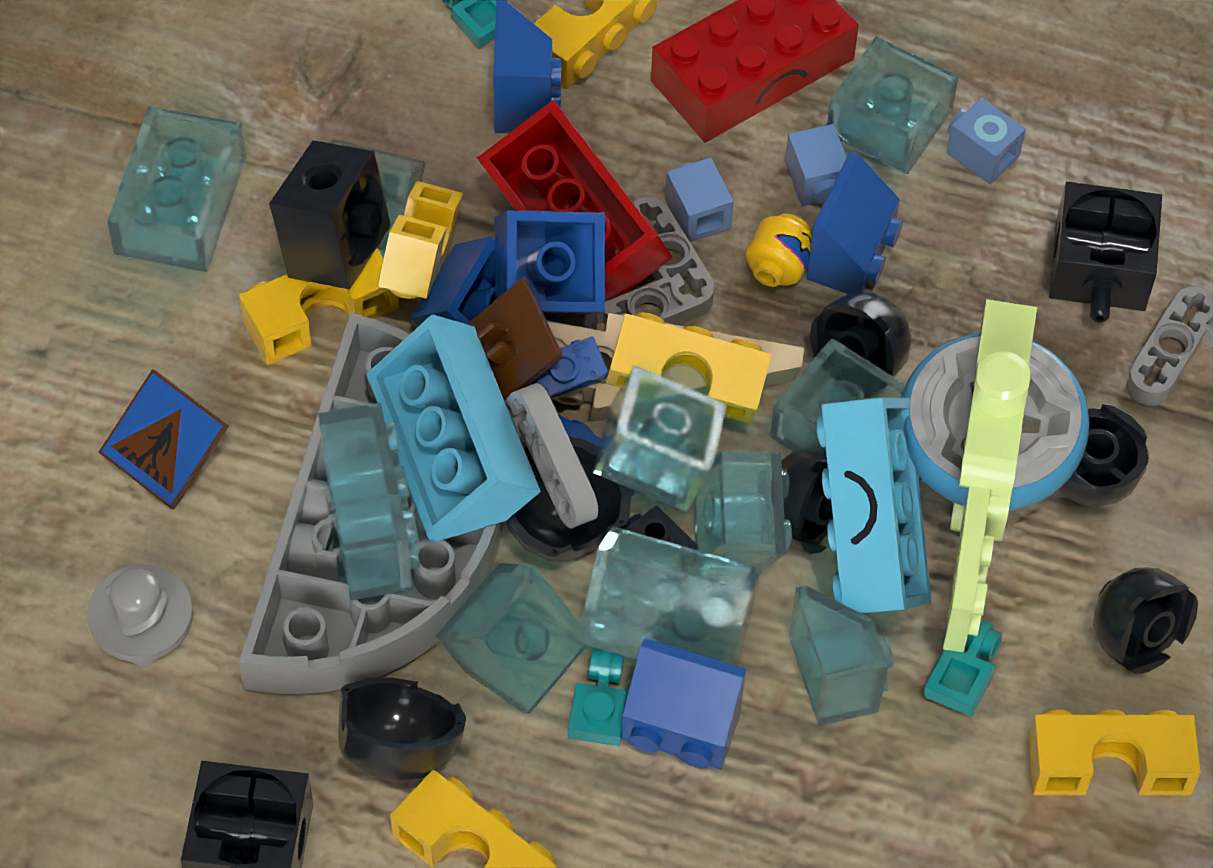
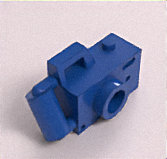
(577, 369)

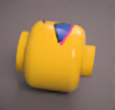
(779, 250)

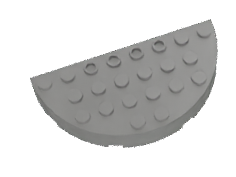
(304, 624)

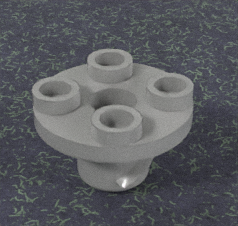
(140, 613)

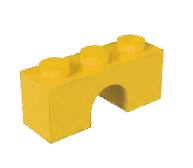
(586, 39)
(420, 241)
(279, 308)
(730, 370)
(1155, 745)
(445, 818)

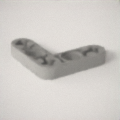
(669, 284)
(1172, 364)
(553, 454)

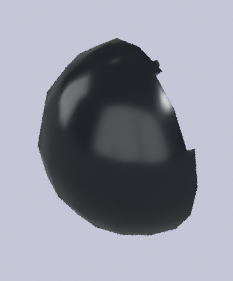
(541, 528)
(397, 728)

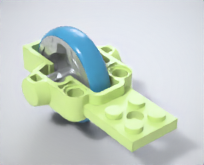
(973, 446)

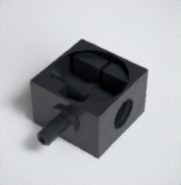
(330, 214)
(1105, 248)
(248, 818)

